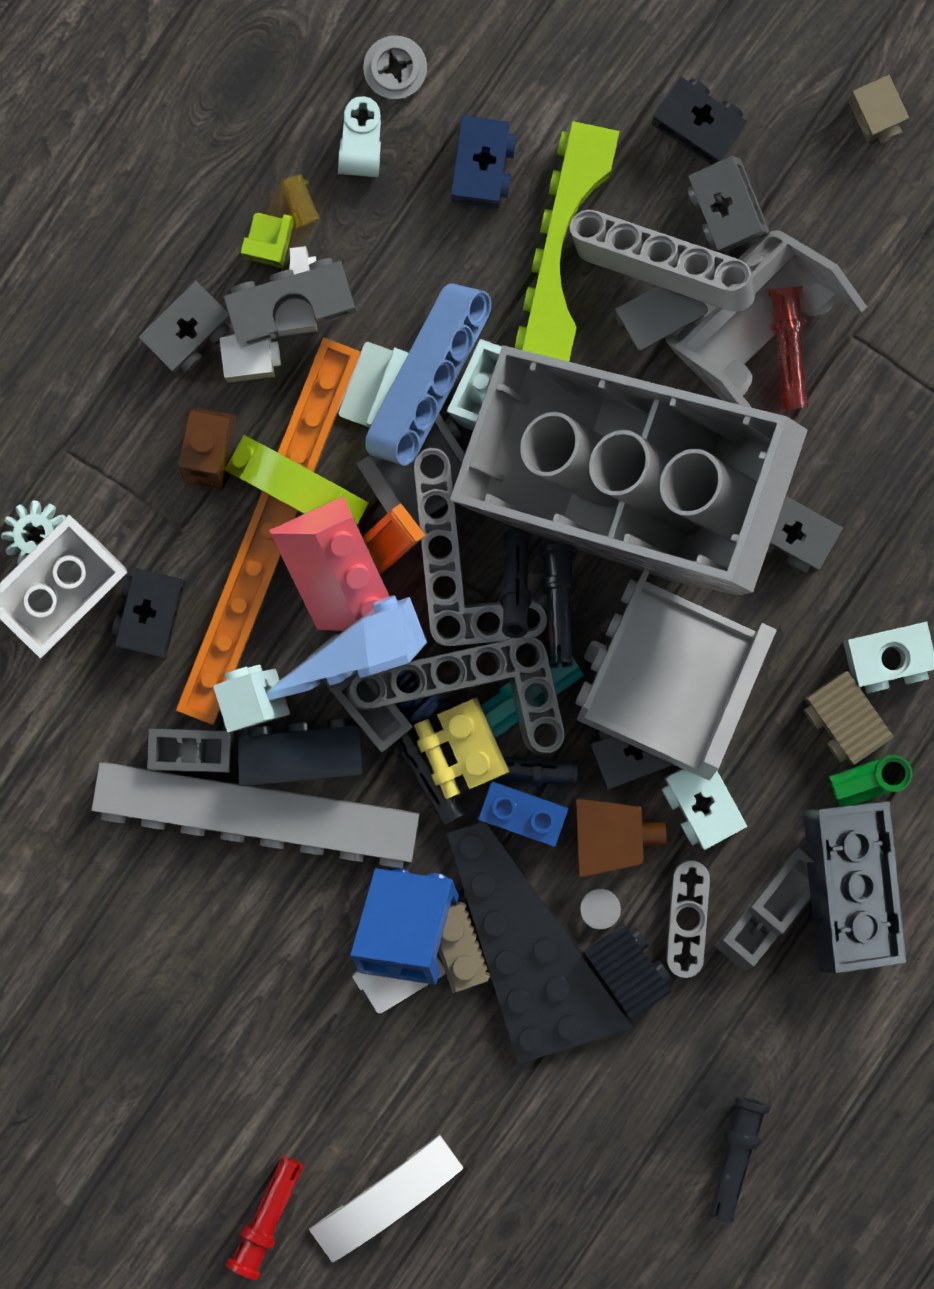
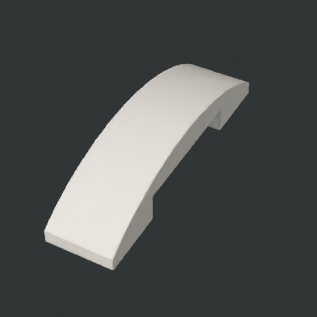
(386, 1199)

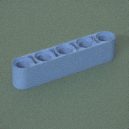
(428, 374)

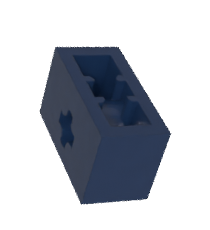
(487, 138)

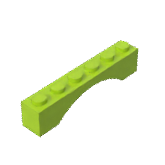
(586, 166)

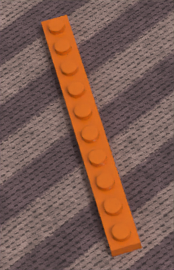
(258, 552)

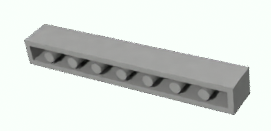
(255, 812)

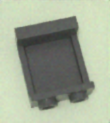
(396, 482)

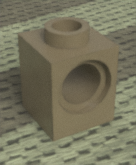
(879, 110)

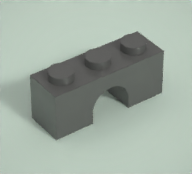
(255, 307)

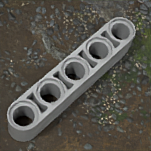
(672, 274)

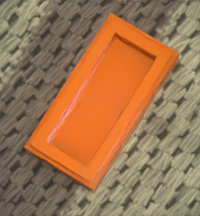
(392, 538)

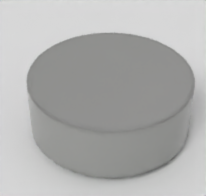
(600, 908)

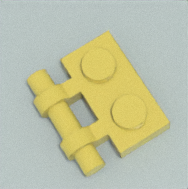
(472, 745)

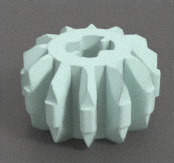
(25, 523)

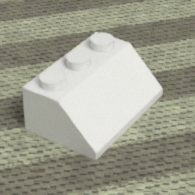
(57, 585)

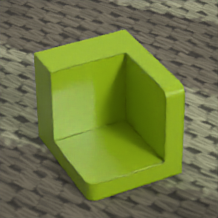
(268, 240)

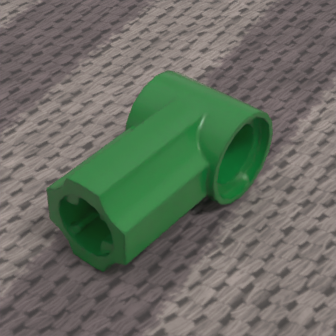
(866, 781)

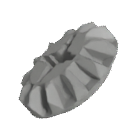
(404, 51)

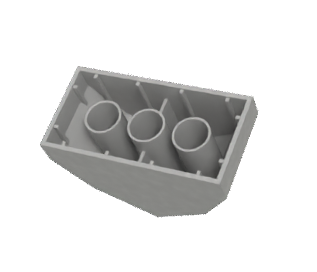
(630, 470)

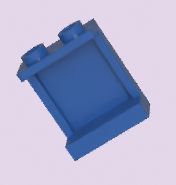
(403, 925)

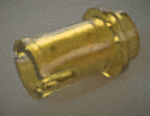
(299, 200)

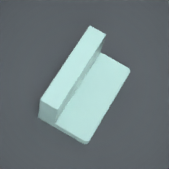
(371, 383)

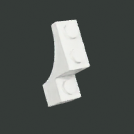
(291, 318)

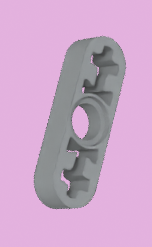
(675, 948)

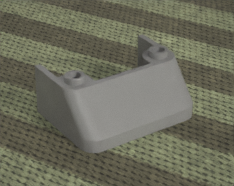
(725, 340)

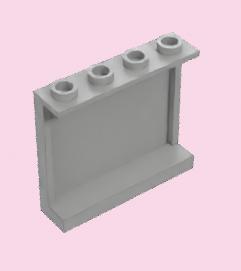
(673, 678)

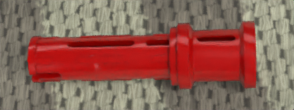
(259, 1234)

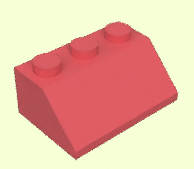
(330, 565)

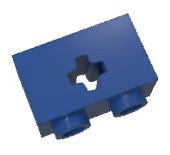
(523, 813)

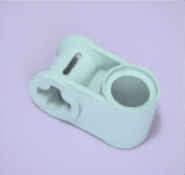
(360, 144)

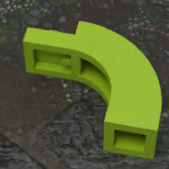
(288, 479)

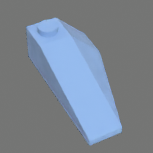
(374, 643)

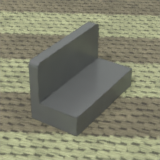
(657, 315)

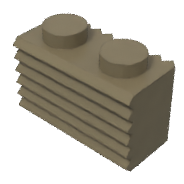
(847, 719)
(460, 951)

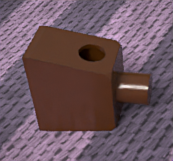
(206, 447)
(612, 836)

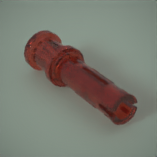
(788, 327)

